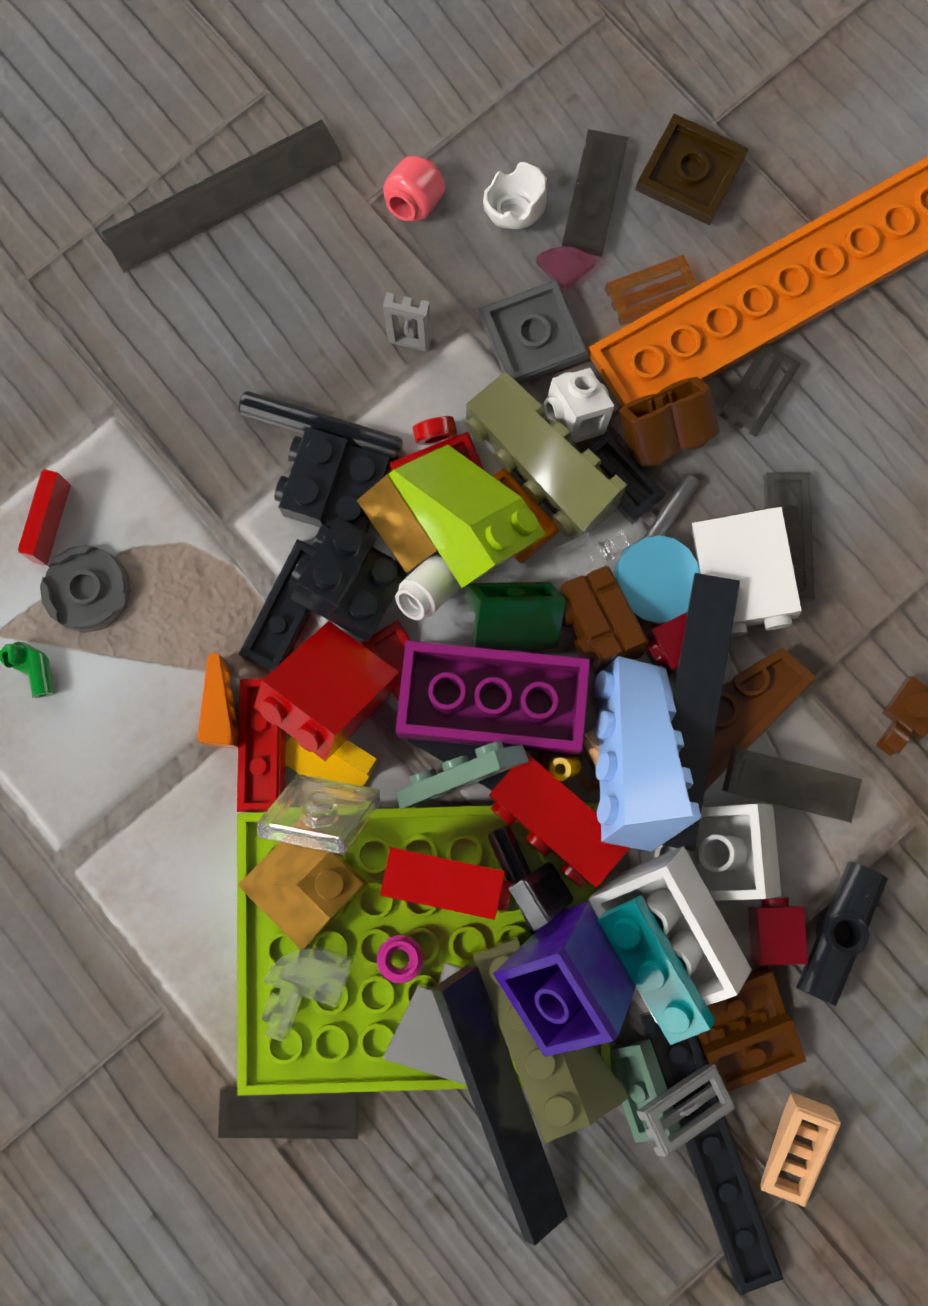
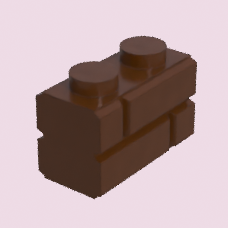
(601, 619)

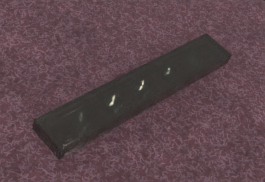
(222, 195)

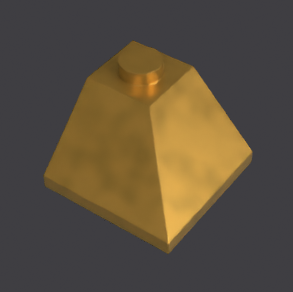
(302, 889)

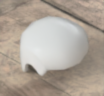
(517, 197)

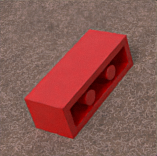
(556, 822)

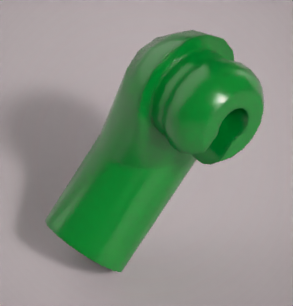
(32, 663)

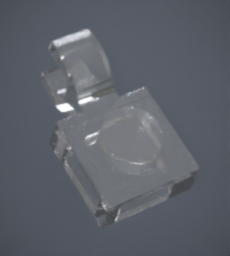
(583, 555)

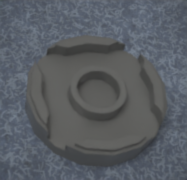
(85, 589)

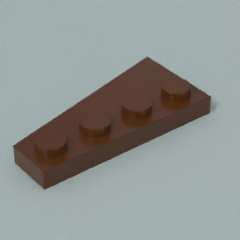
(753, 704)

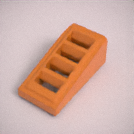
(218, 715)

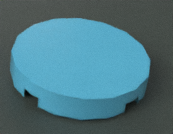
(656, 578)

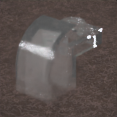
(307, 973)

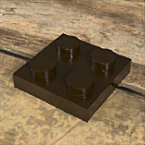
(691, 169)

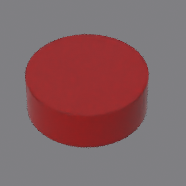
(434, 430)

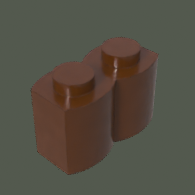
(669, 421)

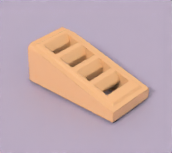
(822, 1137)

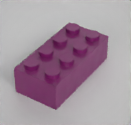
(492, 697)

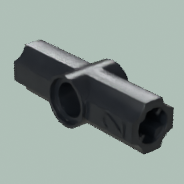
(855, 904)

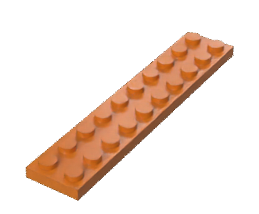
(771, 290)

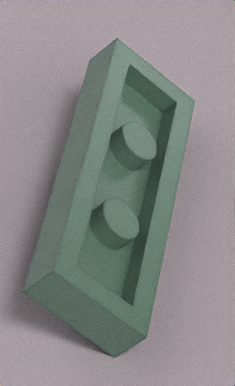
(461, 773)

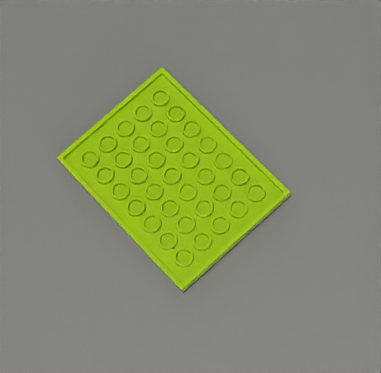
(346, 1044)

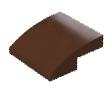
(751, 1033)

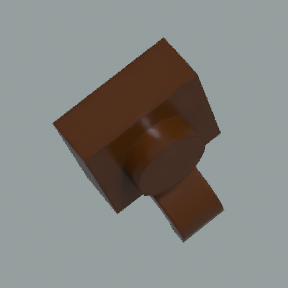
(908, 715)

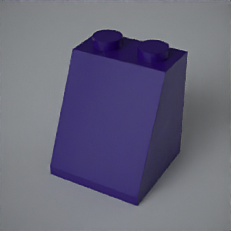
(568, 983)

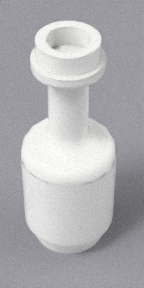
(426, 589)

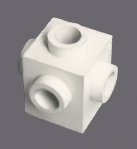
(579, 404)

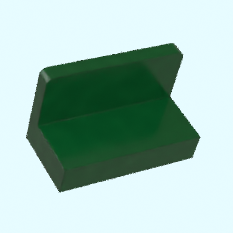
(516, 615)

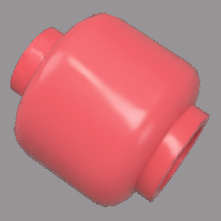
(413, 188)

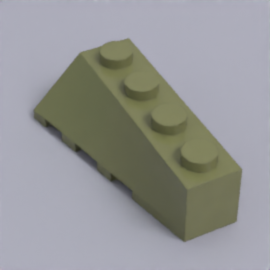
(543, 457)
(563, 1088)

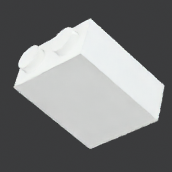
(757, 553)

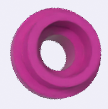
(392, 972)

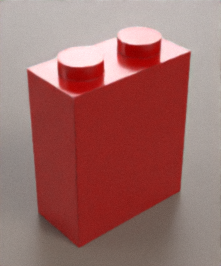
(325, 690)
(445, 884)

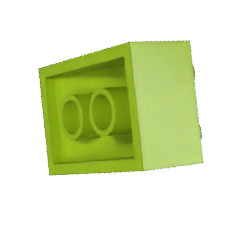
(466, 513)

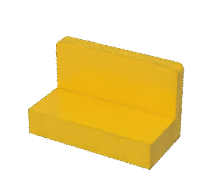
(346, 765)

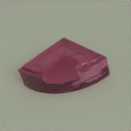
(565, 264)

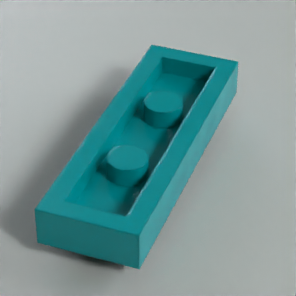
(656, 970)

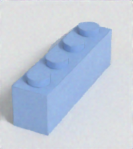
(639, 760)

